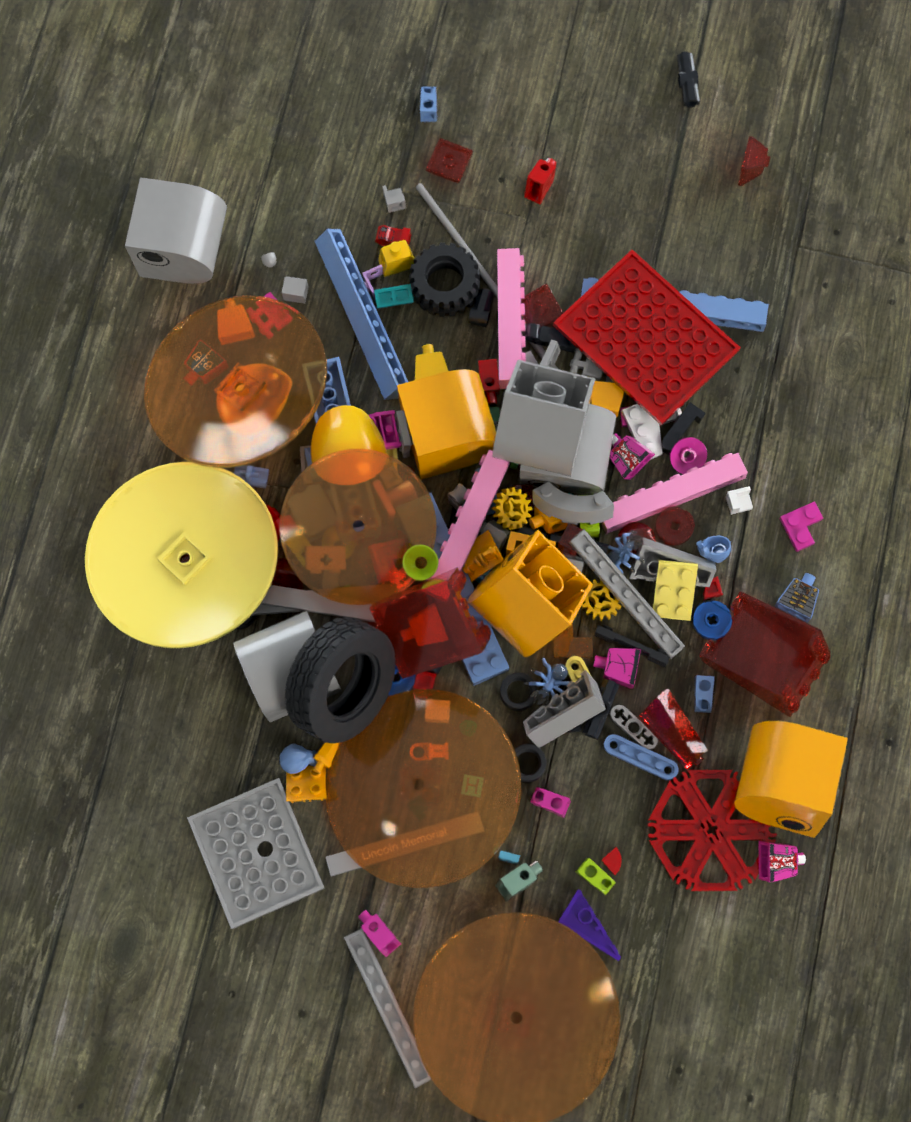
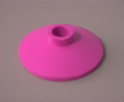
(696, 457)

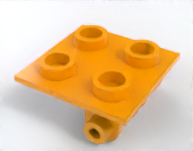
(482, 556)
(306, 785)

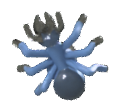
(623, 553)
(549, 681)

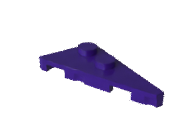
(584, 922)

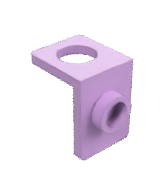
(367, 277)

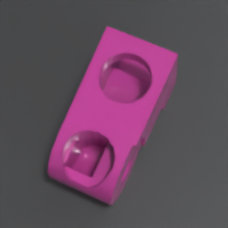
(550, 801)

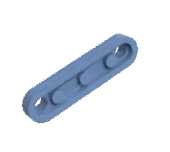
(640, 757)

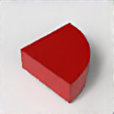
(713, 591)
(613, 861)

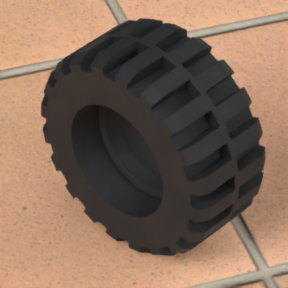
(439, 258)

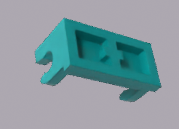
(393, 296)

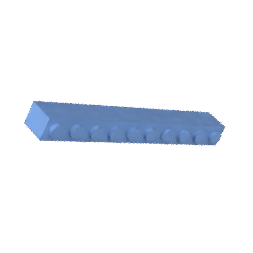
(720, 309)
(361, 312)

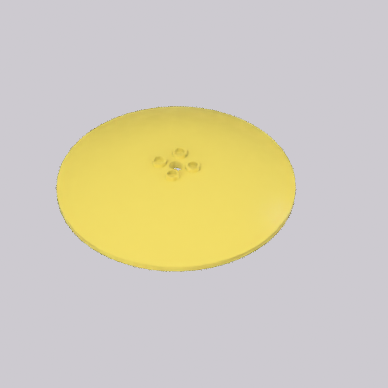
(156, 521)

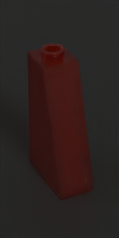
(673, 729)

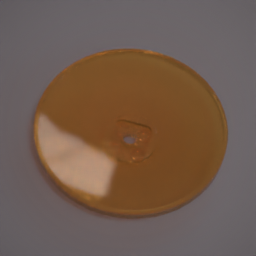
(320, 520)

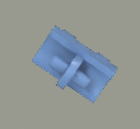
(253, 475)

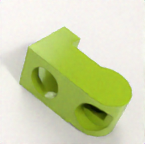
(595, 876)

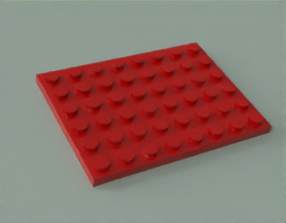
(646, 337)

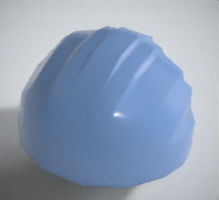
(715, 548)
(296, 758)

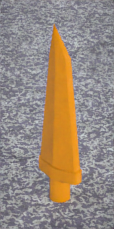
(325, 756)

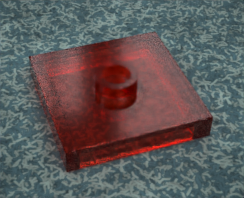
(449, 160)
(541, 307)

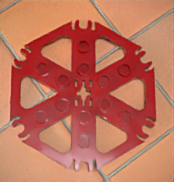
(692, 831)

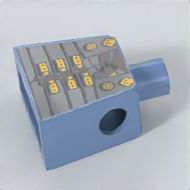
(799, 598)

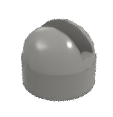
(269, 259)

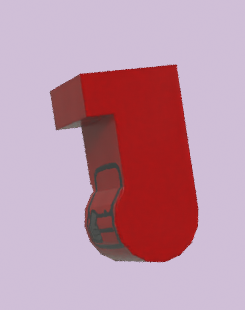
(387, 235)

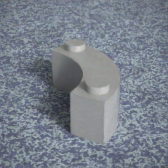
(573, 508)

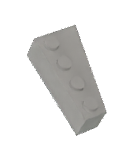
(654, 551)
(565, 711)

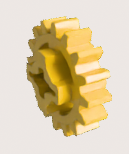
(511, 508)
(607, 603)

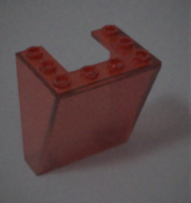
(430, 624)
(769, 653)

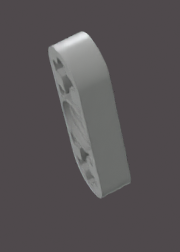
(619, 721)

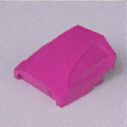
(387, 427)

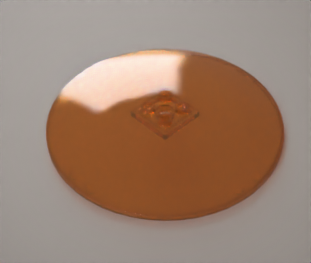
(211, 353)
(459, 813)
(528, 1067)

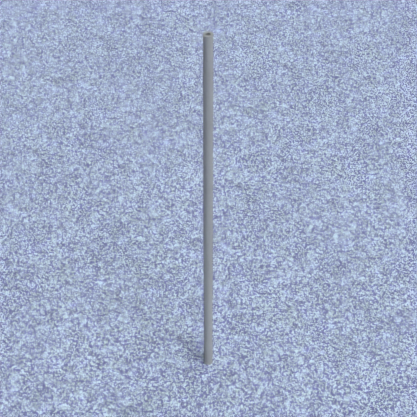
(460, 242)

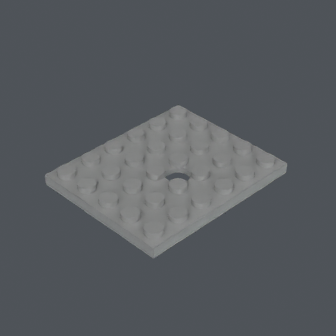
(229, 845)

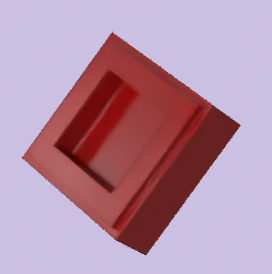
(424, 680)

